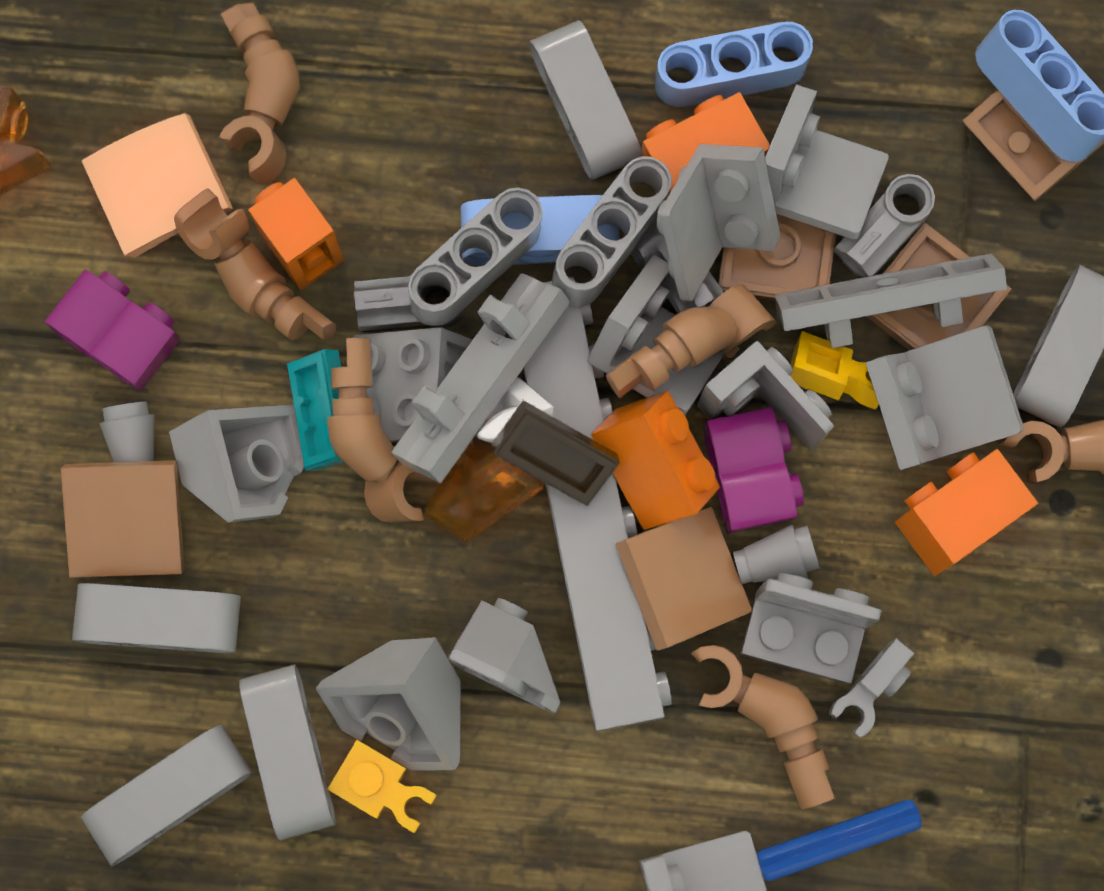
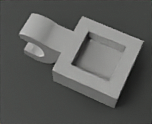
(884, 675)

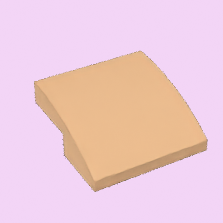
(149, 179)

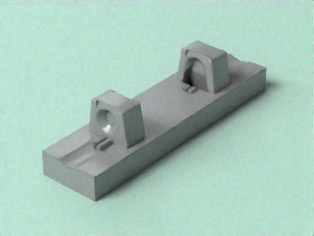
(937, 284)
(480, 376)

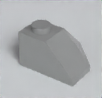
(240, 459)
(506, 654)
(403, 699)

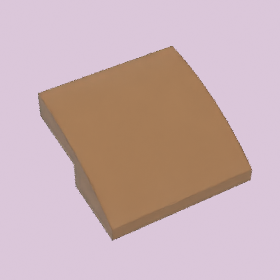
(1018, 146)

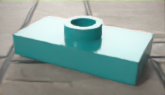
(313, 404)

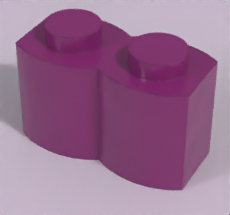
(113, 329)
(752, 470)

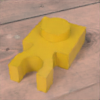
(831, 370)
(373, 782)

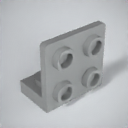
(819, 174)
(716, 204)
(636, 323)
(404, 365)
(770, 377)
(945, 397)
(808, 628)
(713, 865)

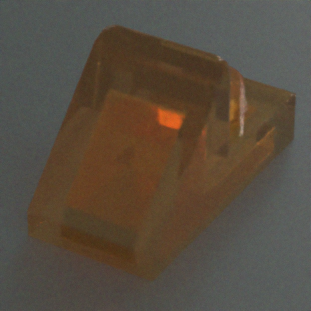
(17, 161)
(479, 493)

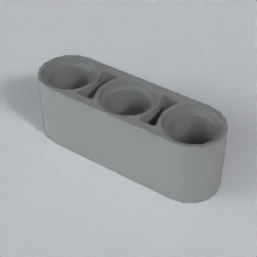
(585, 99)
(616, 207)
(482, 232)
(1065, 351)
(156, 618)
(287, 752)
(166, 794)

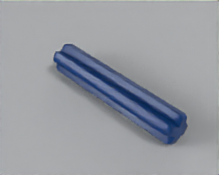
(839, 840)

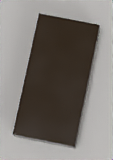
(555, 453)

